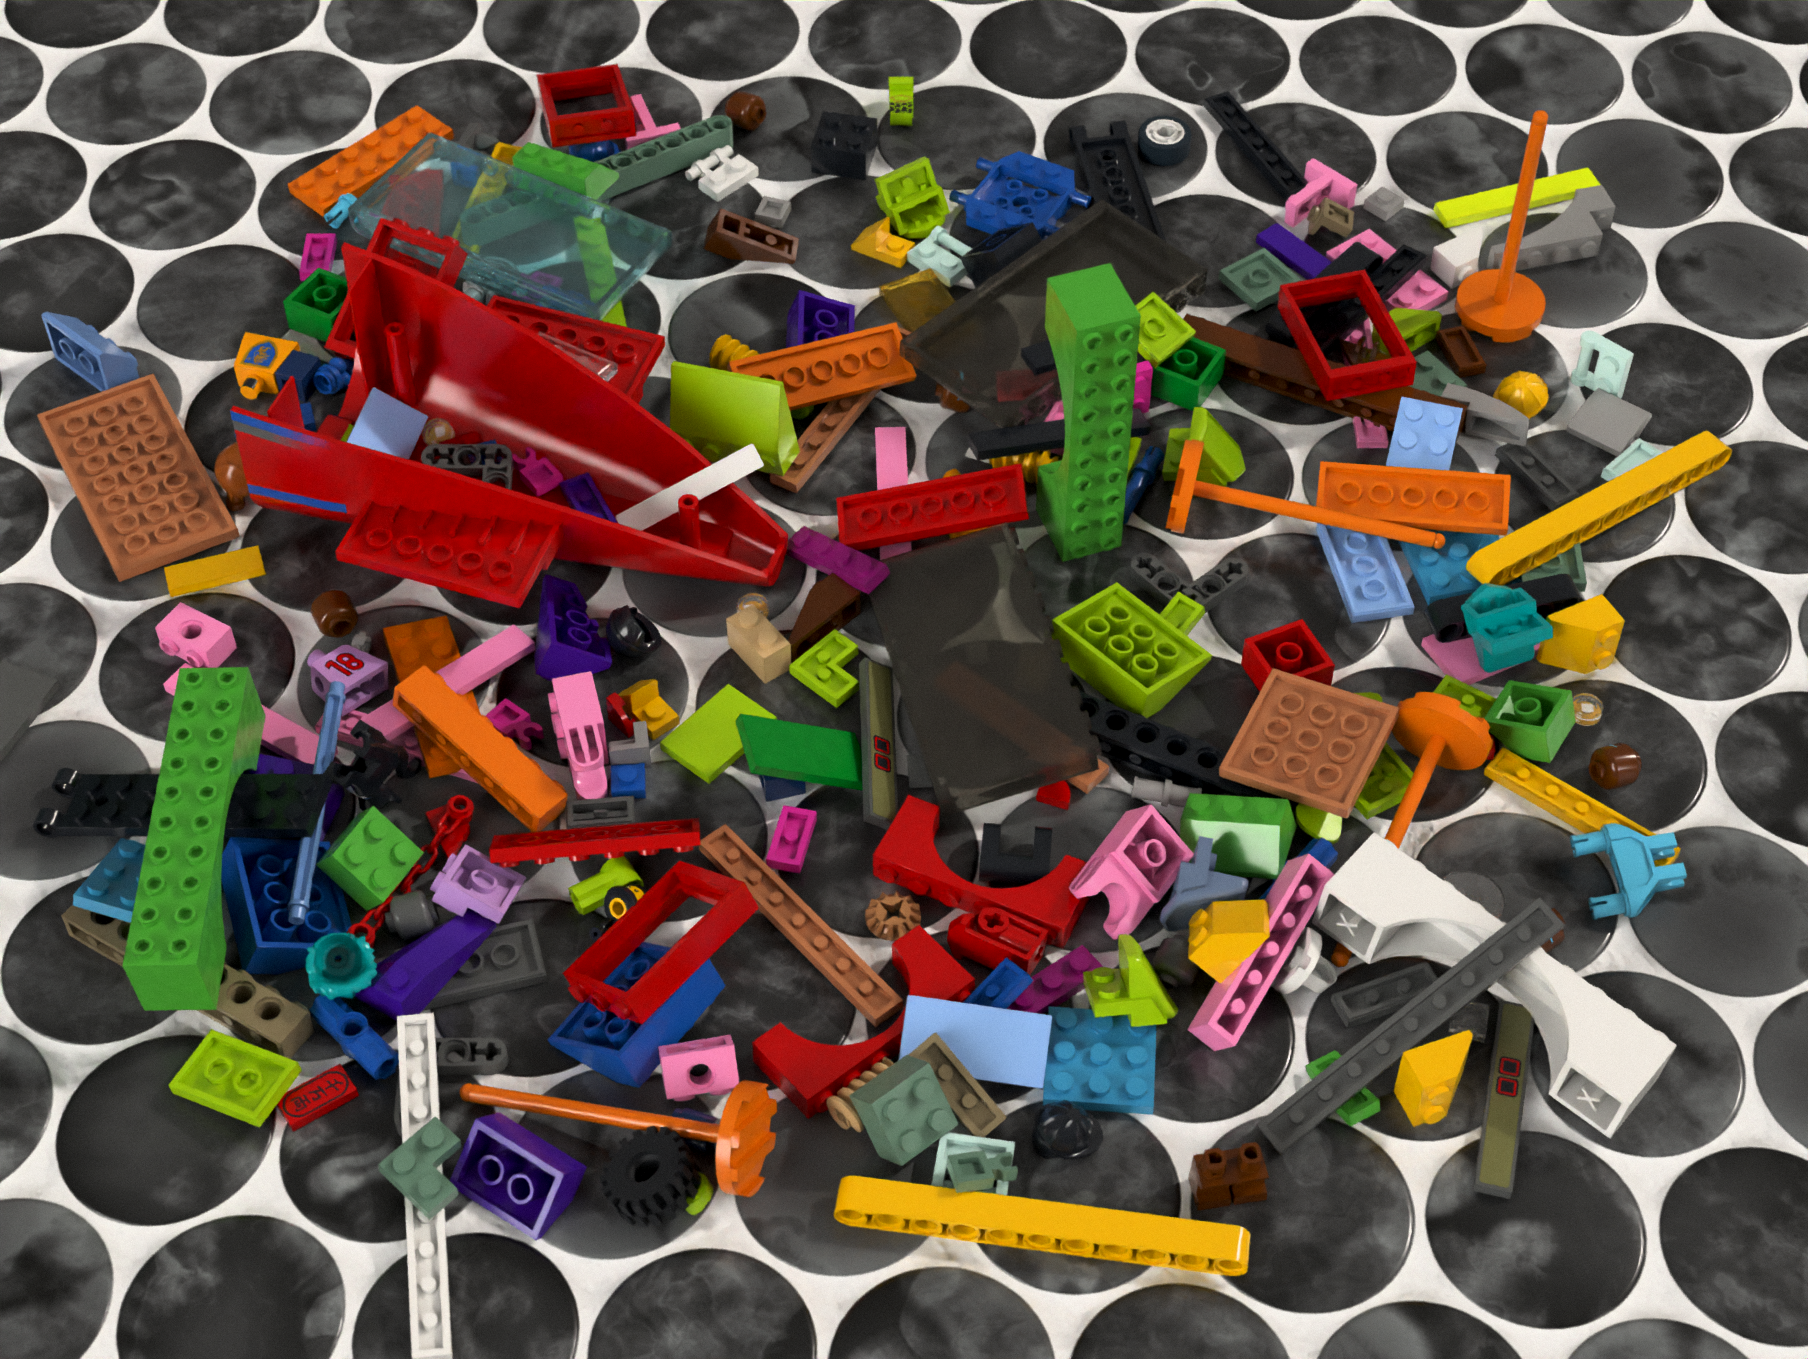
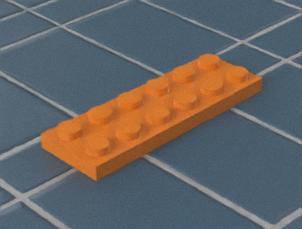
(365, 161)
(833, 366)
(1418, 496)
(433, 645)

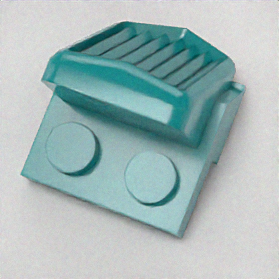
(1504, 626)

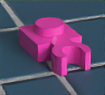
(537, 475)
(514, 722)

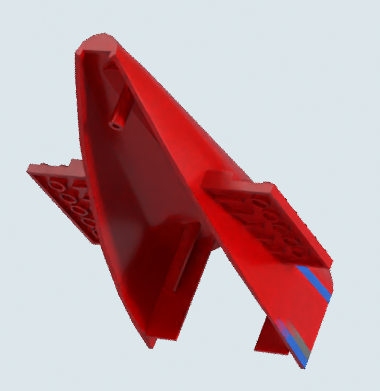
(500, 378)

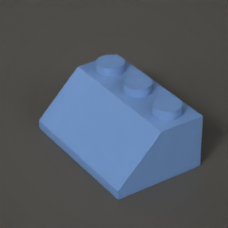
(88, 352)

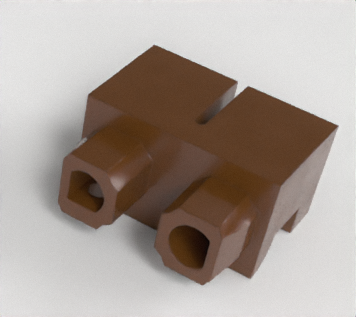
(1236, 1170)

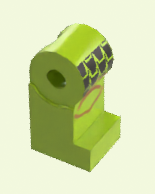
(901, 100)

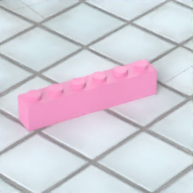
(1236, 999)

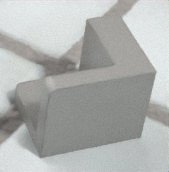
(632, 750)

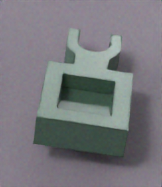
(976, 1172)

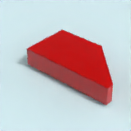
(452, 842)

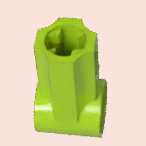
(591, 892)

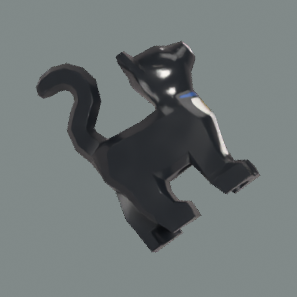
(372, 767)

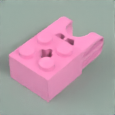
(582, 733)
(1133, 868)

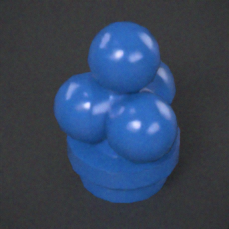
(334, 375)

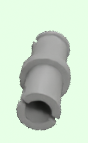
(1162, 791)

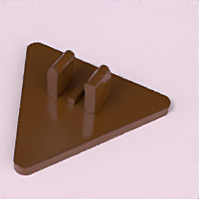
(1359, 354)

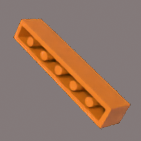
(480, 749)

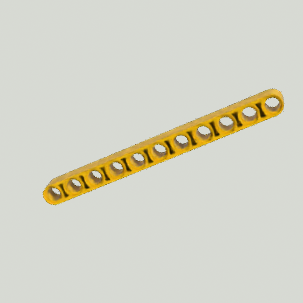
(1598, 510)
(1043, 1225)

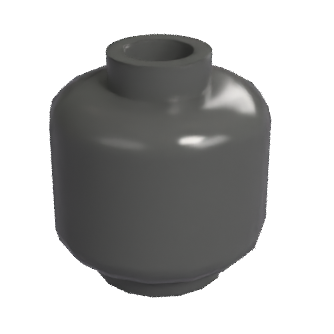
(412, 915)
(1173, 964)

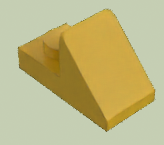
(881, 245)
(646, 705)

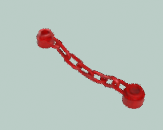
(454, 816)

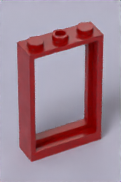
(589, 125)
(386, 230)
(1353, 379)
(730, 911)

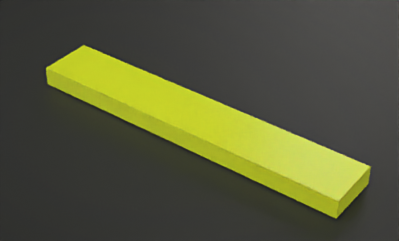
(1501, 200)

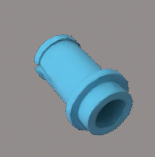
(340, 210)

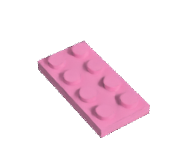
(1417, 293)

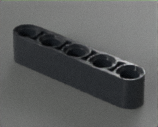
(1353, 259)
(1550, 593)

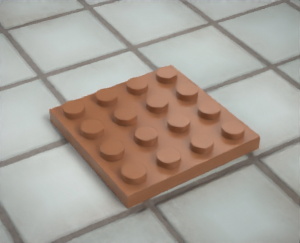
(1309, 742)

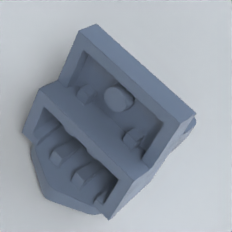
(1198, 887)

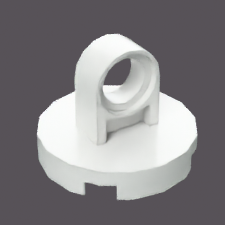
(1302, 965)

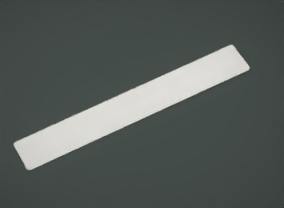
(699, 484)

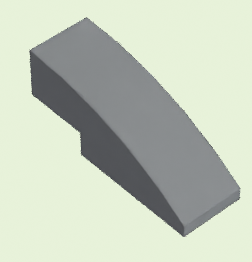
(1489, 416)

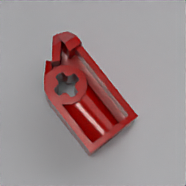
(997, 934)

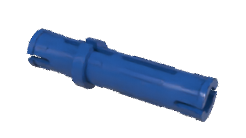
(1142, 476)

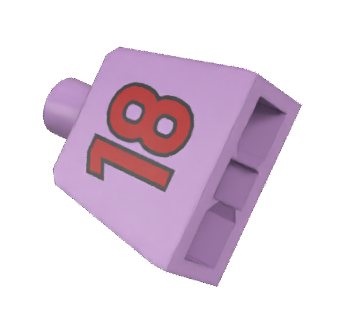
(359, 672)

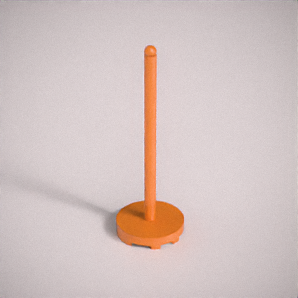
(1500, 299)
(1188, 486)
(1439, 735)
(740, 1138)

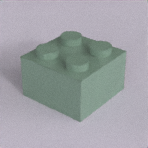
(904, 1110)

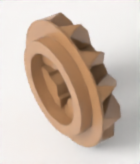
(895, 927)

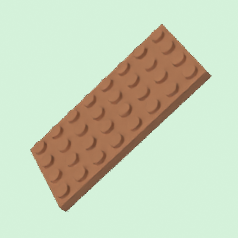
(137, 477)

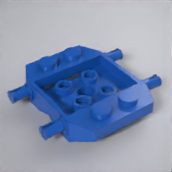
(996, 197)

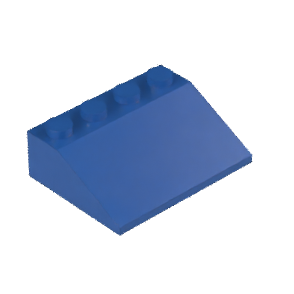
(257, 890)
(625, 1048)

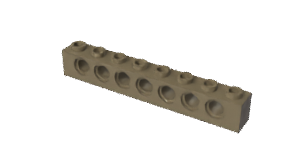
(249, 1020)

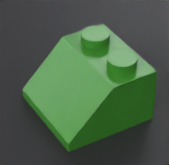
(1532, 719)

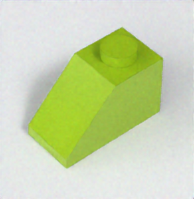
(1414, 325)

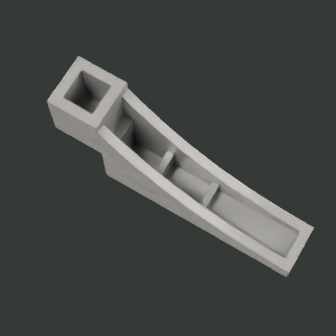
(1568, 237)

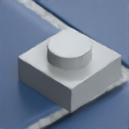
(1384, 203)
(773, 211)

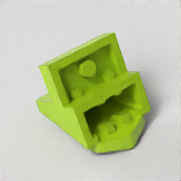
(912, 199)
(1220, 456)
(1130, 989)

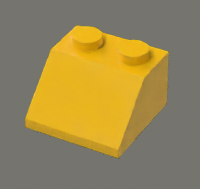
(1583, 636)
(1227, 935)
(1430, 1077)

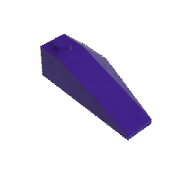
(566, 635)
(422, 968)

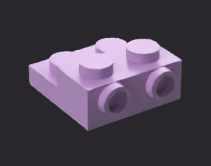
(476, 885)

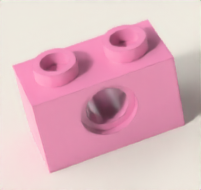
(195, 637)
(680, 1058)

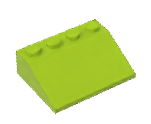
(729, 411)
(1127, 650)

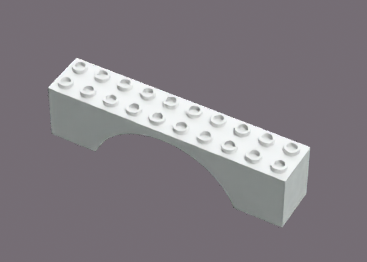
(1596, 1049)

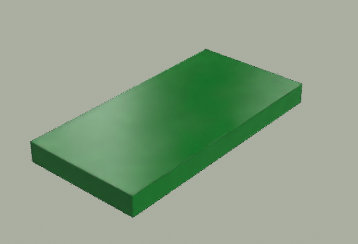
(801, 752)

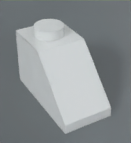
(1457, 257)

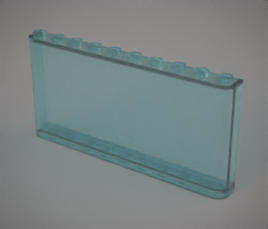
(517, 228)

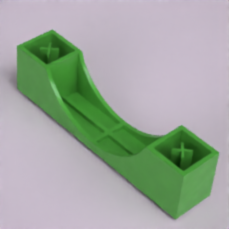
(1095, 354)
(177, 915)

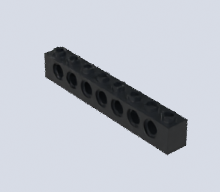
(1162, 751)

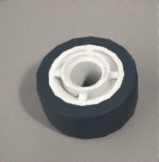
(1164, 140)

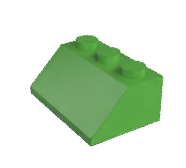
(565, 170)
(1246, 832)

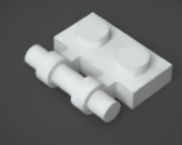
(726, 178)

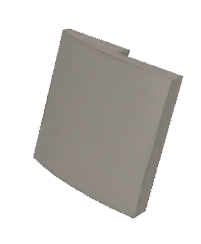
(1608, 422)

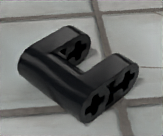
(1014, 867)

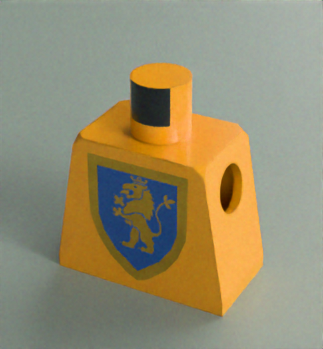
(258, 361)

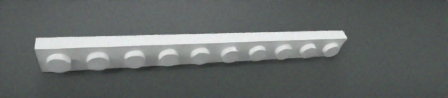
(425, 1238)

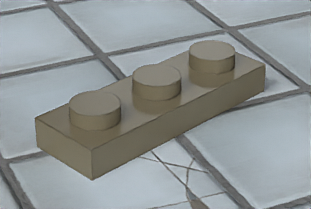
(964, 1094)

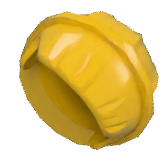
(1523, 392)

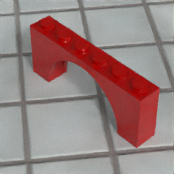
(911, 860)
(815, 1071)

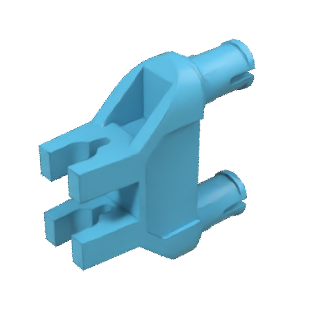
(1633, 866)

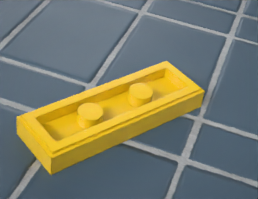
(214, 571)

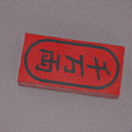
(317, 1097)

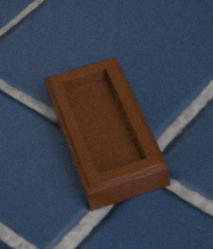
(1460, 351)

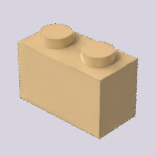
(758, 643)

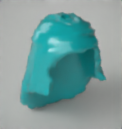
(343, 977)

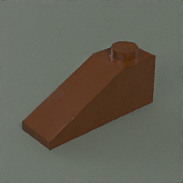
(748, 240)
(827, 607)

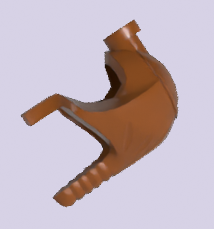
(231, 477)

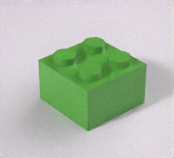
(369, 858)

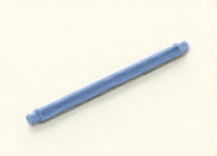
(309, 846)

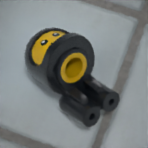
(616, 904)

